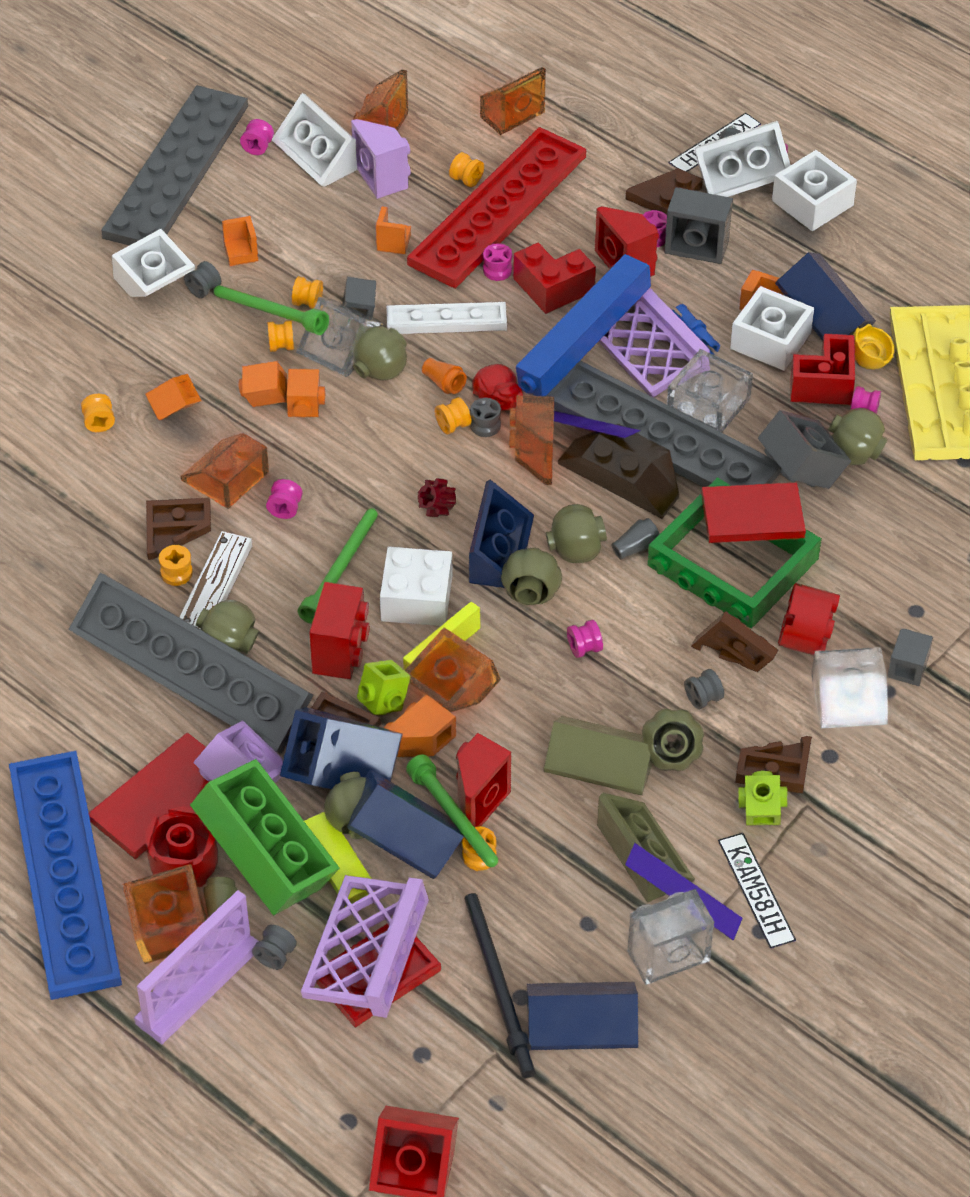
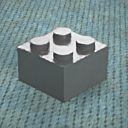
(698, 225)
(803, 450)

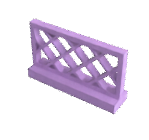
(670, 329)
(391, 956)
(195, 970)

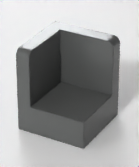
(360, 294)
(910, 657)

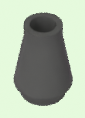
(635, 538)

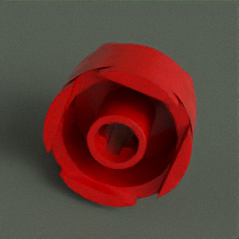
(808, 619)
(181, 840)

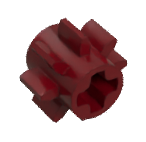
(436, 497)

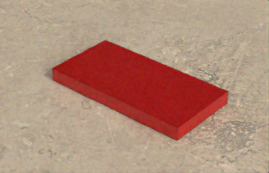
(160, 785)

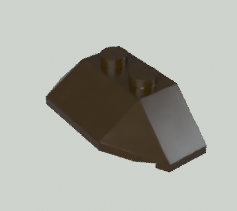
(627, 467)

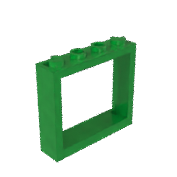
(713, 589)

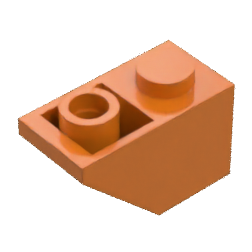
(424, 728)

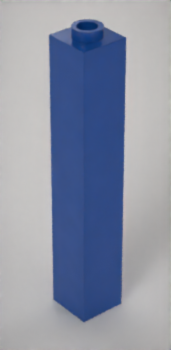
(583, 326)

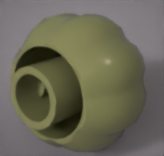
(380, 353)
(859, 434)
(576, 534)
(532, 569)
(231, 624)
(686, 747)
(342, 801)

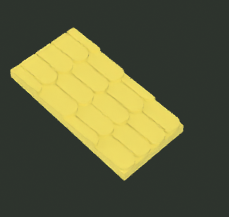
(935, 378)

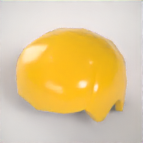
(873, 347)

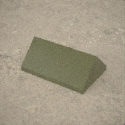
(598, 755)
(631, 822)

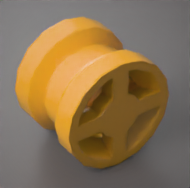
(466, 169)
(306, 292)
(280, 336)
(97, 412)
(452, 415)
(175, 565)
(469, 855)

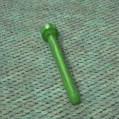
(313, 320)
(309, 604)
(423, 773)

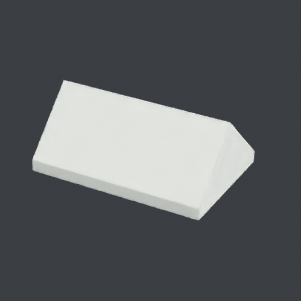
(317, 142)
(742, 160)

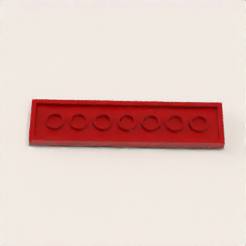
(496, 207)

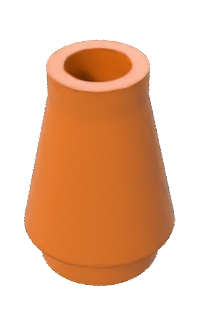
(446, 376)

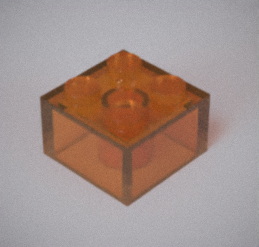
(164, 911)

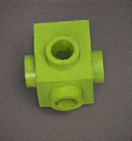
(383, 687)
(763, 798)

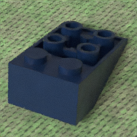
(330, 745)

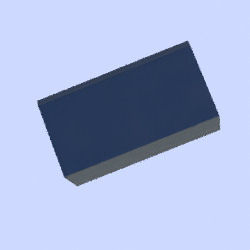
(819, 286)
(499, 531)
(404, 826)
(582, 1015)

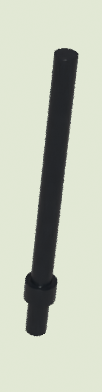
(517, 1039)

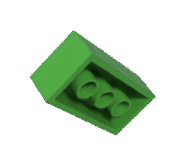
(264, 836)

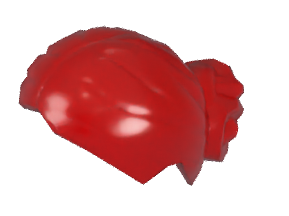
(497, 383)

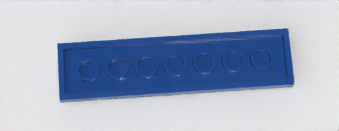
(64, 876)

